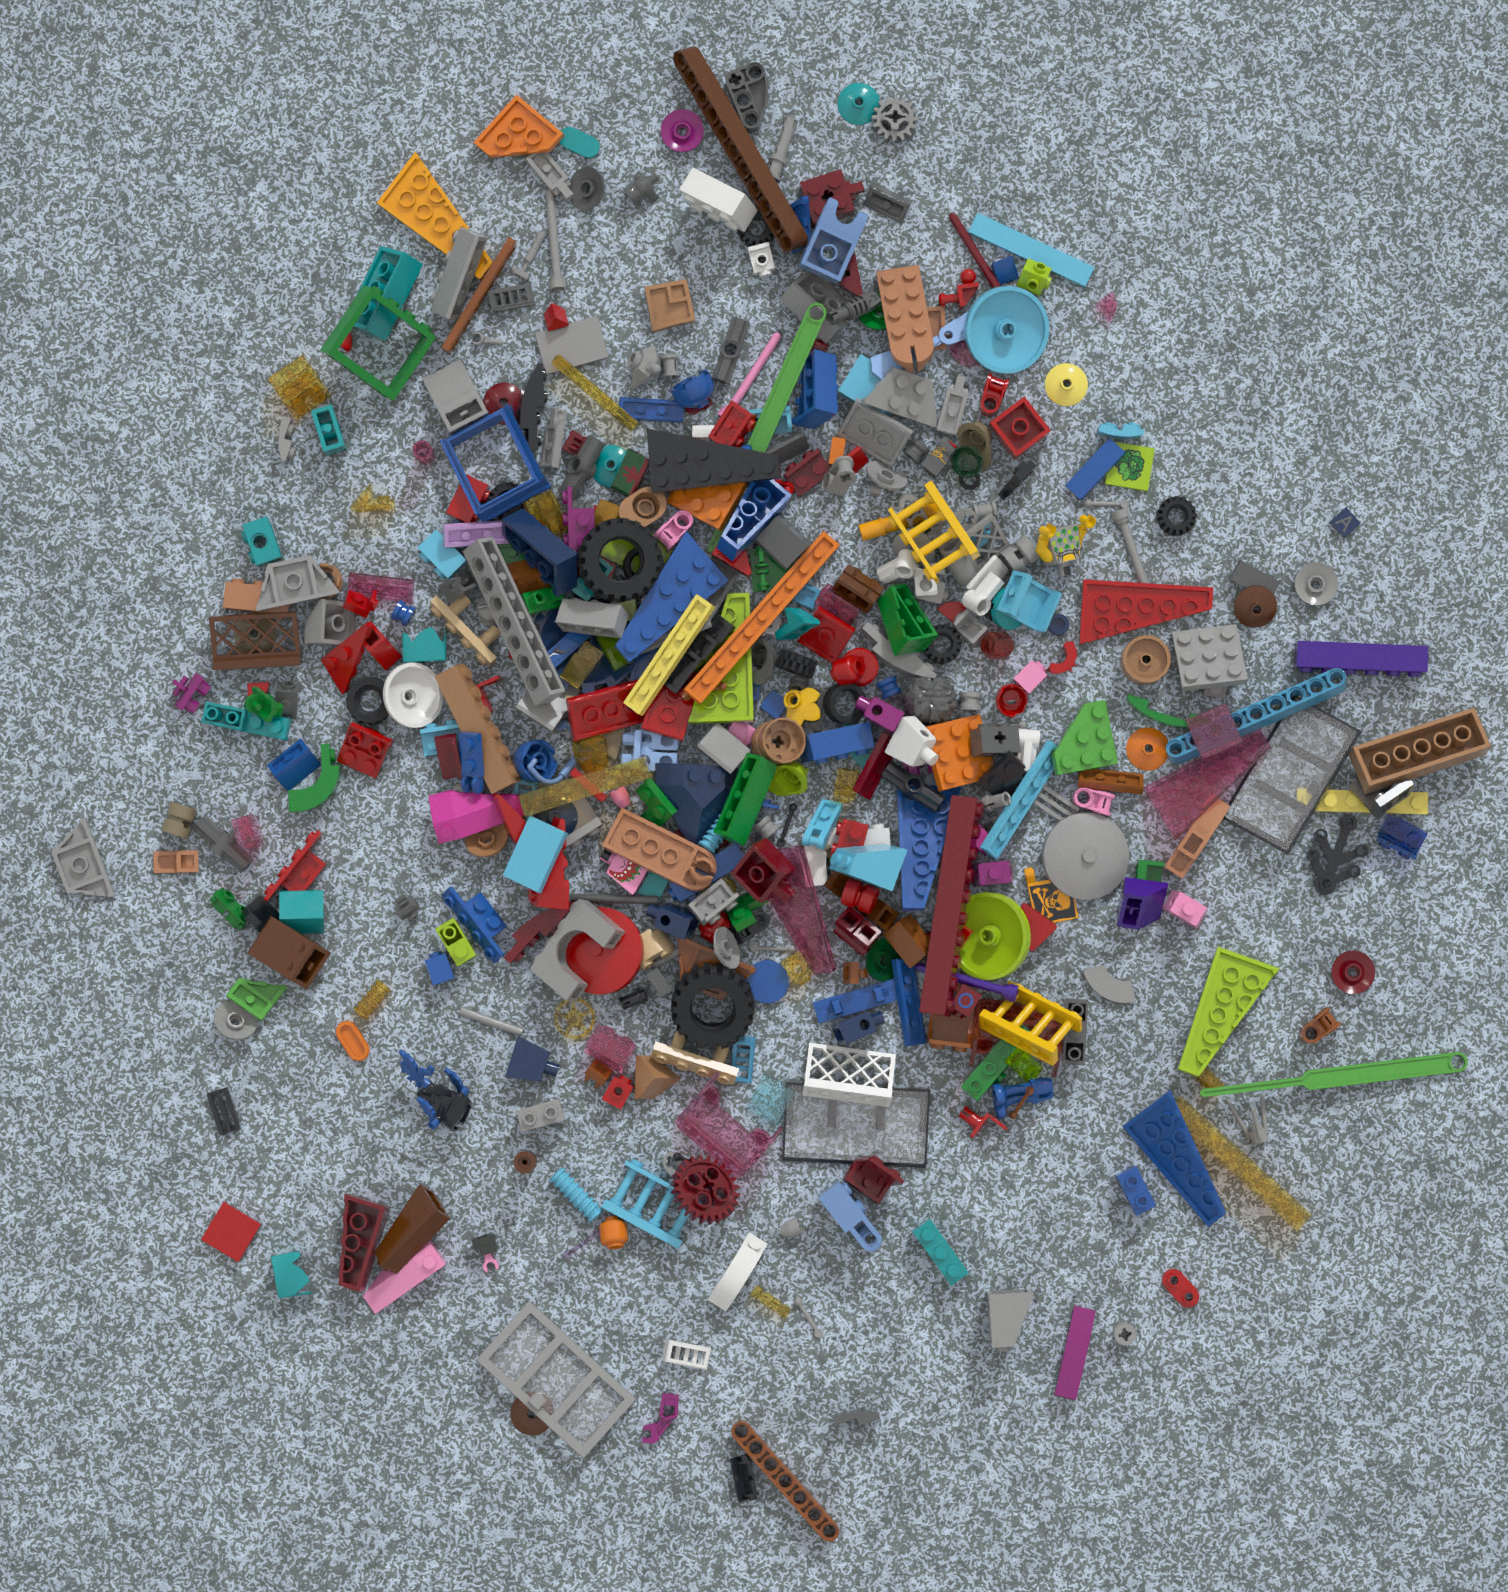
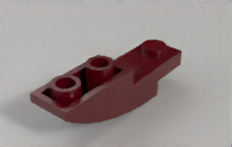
(527, 934)

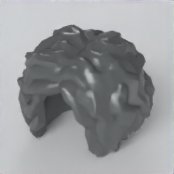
(930, 700)

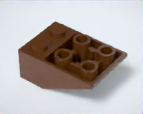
(289, 952)

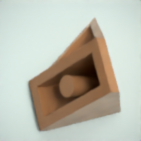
(652, 1077)

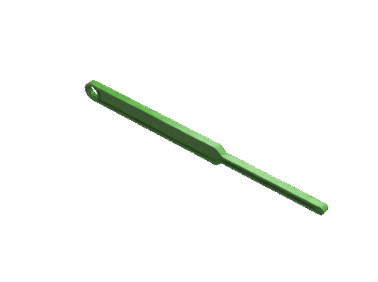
(781, 391)
(1352, 1074)

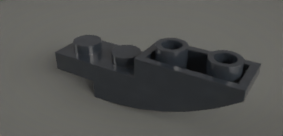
(532, 398)

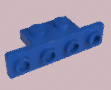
(479, 919)

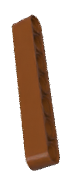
(789, 1490)

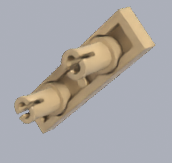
(468, 638)
(688, 1061)

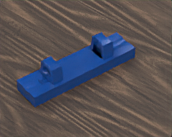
(855, 1001)

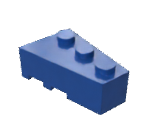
(818, 390)
(838, 743)

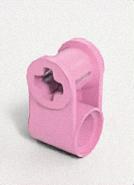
(672, 532)
(1095, 801)

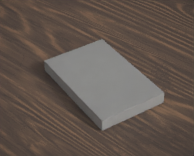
(577, 343)
(875, 432)

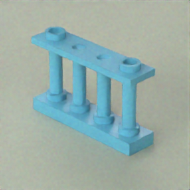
(634, 1214)

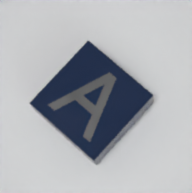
(1344, 522)

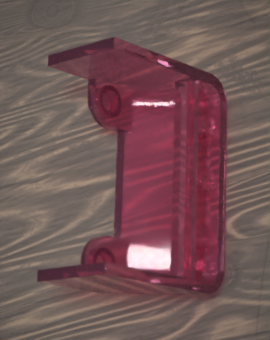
(721, 1134)

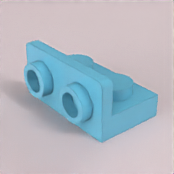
(431, 731)

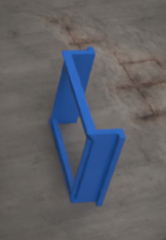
(515, 496)

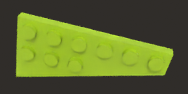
(736, 701)
(1226, 997)

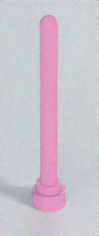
(754, 371)

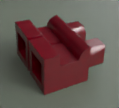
(855, 932)

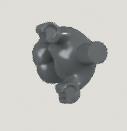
(641, 188)

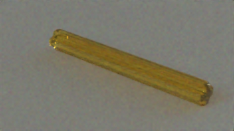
(594, 392)

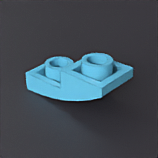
(1128, 431)

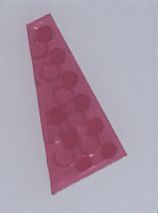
(803, 914)

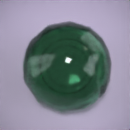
(967, 461)

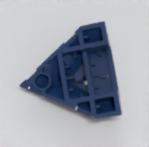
(696, 793)

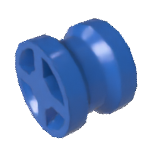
(403, 613)
(888, 687)

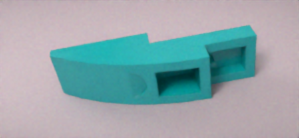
(244, 721)

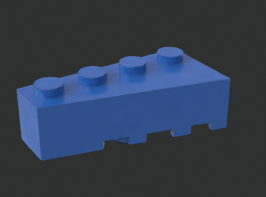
(755, 511)

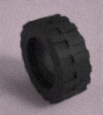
(353, 701)

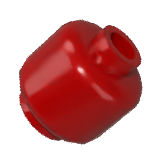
(847, 670)
(708, 930)

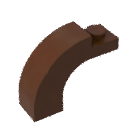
(882, 913)

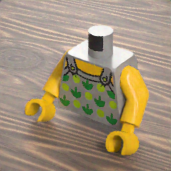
(1062, 544)

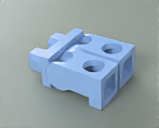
(648, 744)

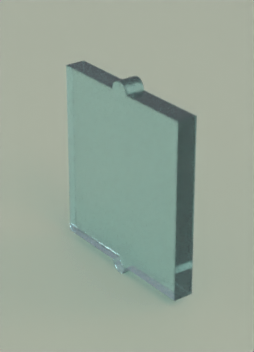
(770, 1099)

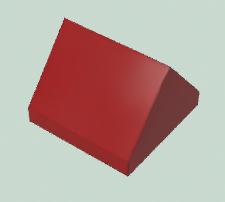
(555, 317)

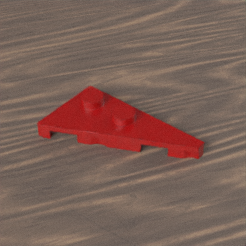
(344, 658)

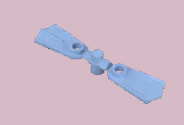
(883, 362)

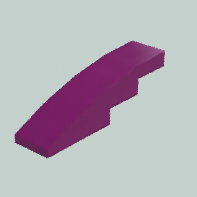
(1074, 1353)

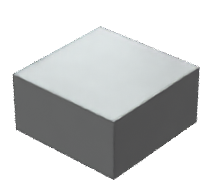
(659, 982)

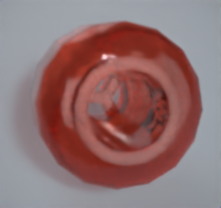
(997, 645)

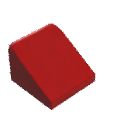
(859, 459)

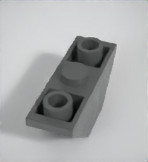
(1073, 1042)

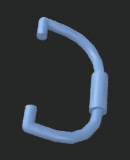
(566, 769)

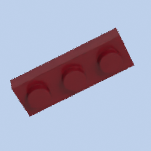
(873, 769)

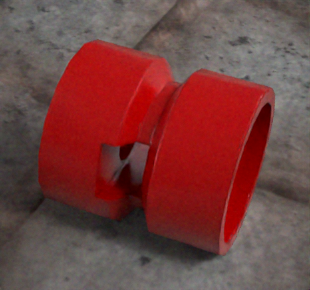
(861, 896)

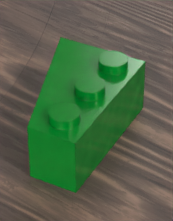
(905, 621)

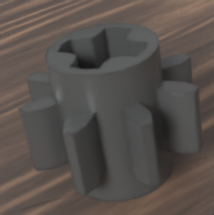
(406, 907)

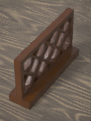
(255, 659)

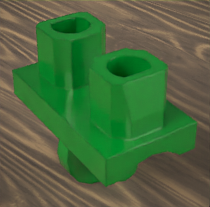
(541, 600)
(263, 705)

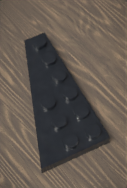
(694, 463)

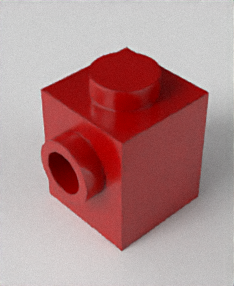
(618, 1091)

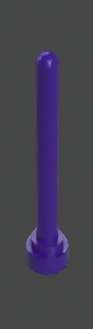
(1008, 991)

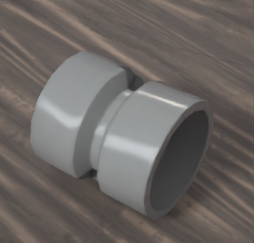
(1025, 549)

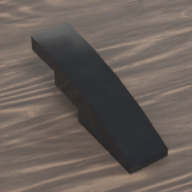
(699, 653)

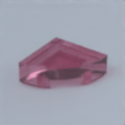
(1107, 306)

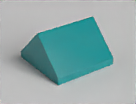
(302, 910)

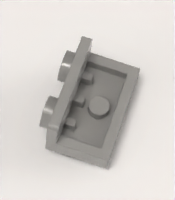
(713, 902)

